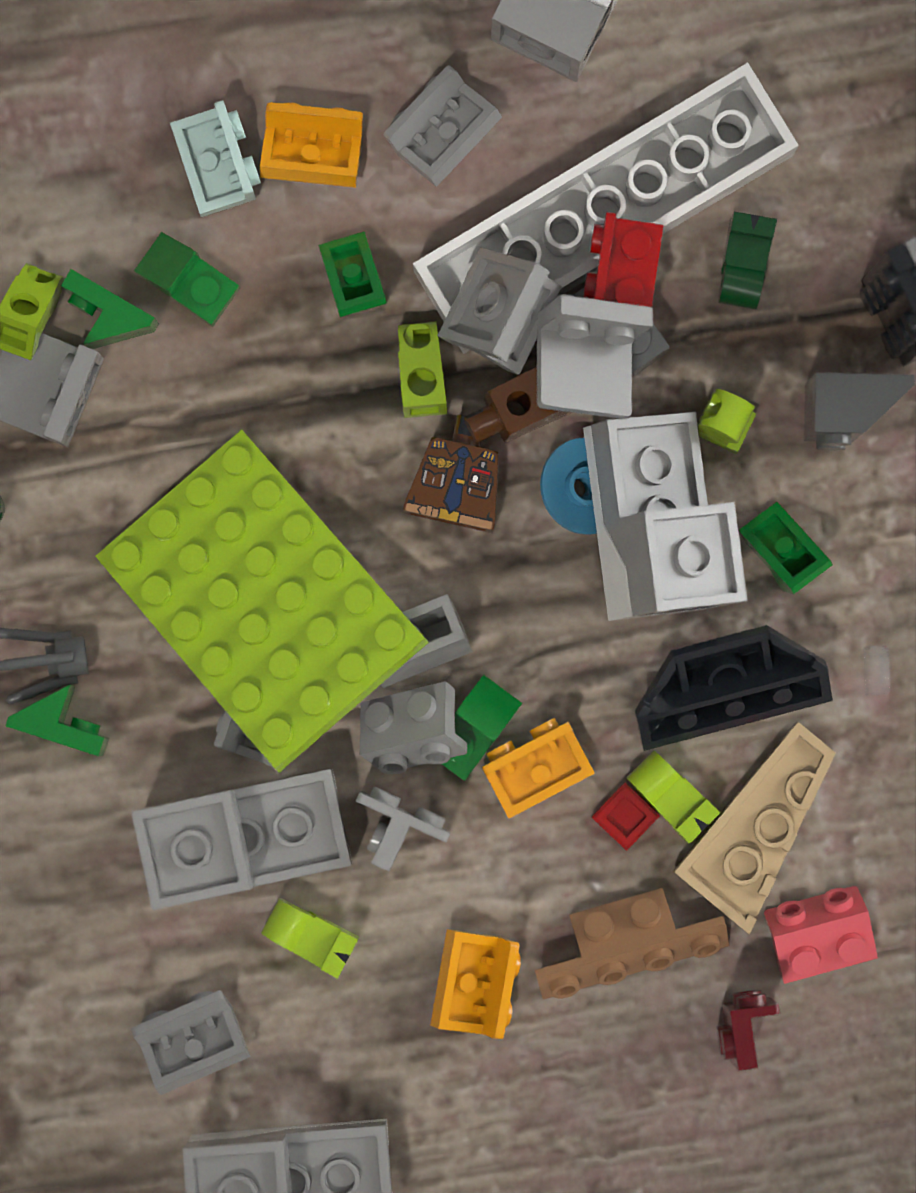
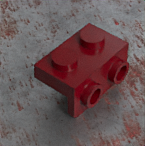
(737, 1036)

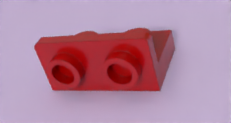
(625, 262)

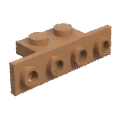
(628, 939)

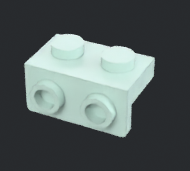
(214, 159)

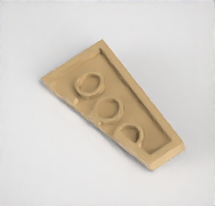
(749, 840)

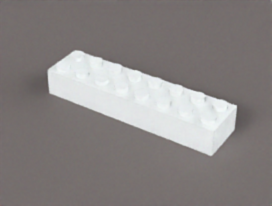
(648, 176)

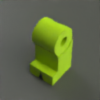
(27, 309)
(421, 370)
(726, 420)
(672, 797)
(310, 937)

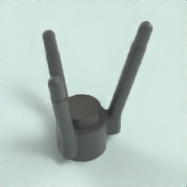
(64, 658)

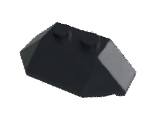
(729, 685)

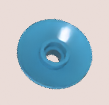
(557, 489)

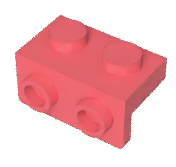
(821, 934)

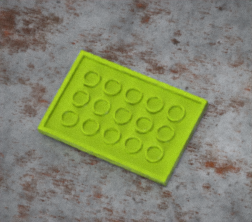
(261, 600)

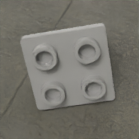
(389, 838)

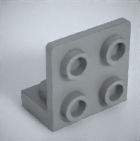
(588, 355)
(49, 390)

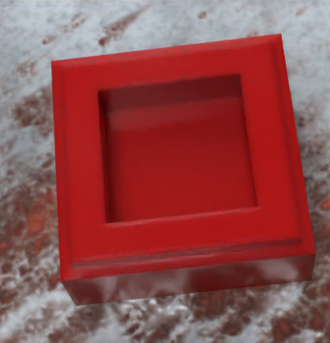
(625, 816)

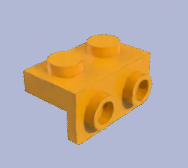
(311, 144)
(538, 768)
(475, 983)

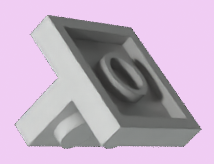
(499, 308)

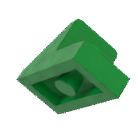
(352, 274)
(187, 278)
(118, 318)
(785, 548)
(47, 720)
(480, 722)

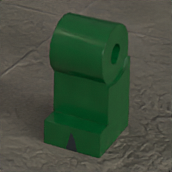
(745, 259)

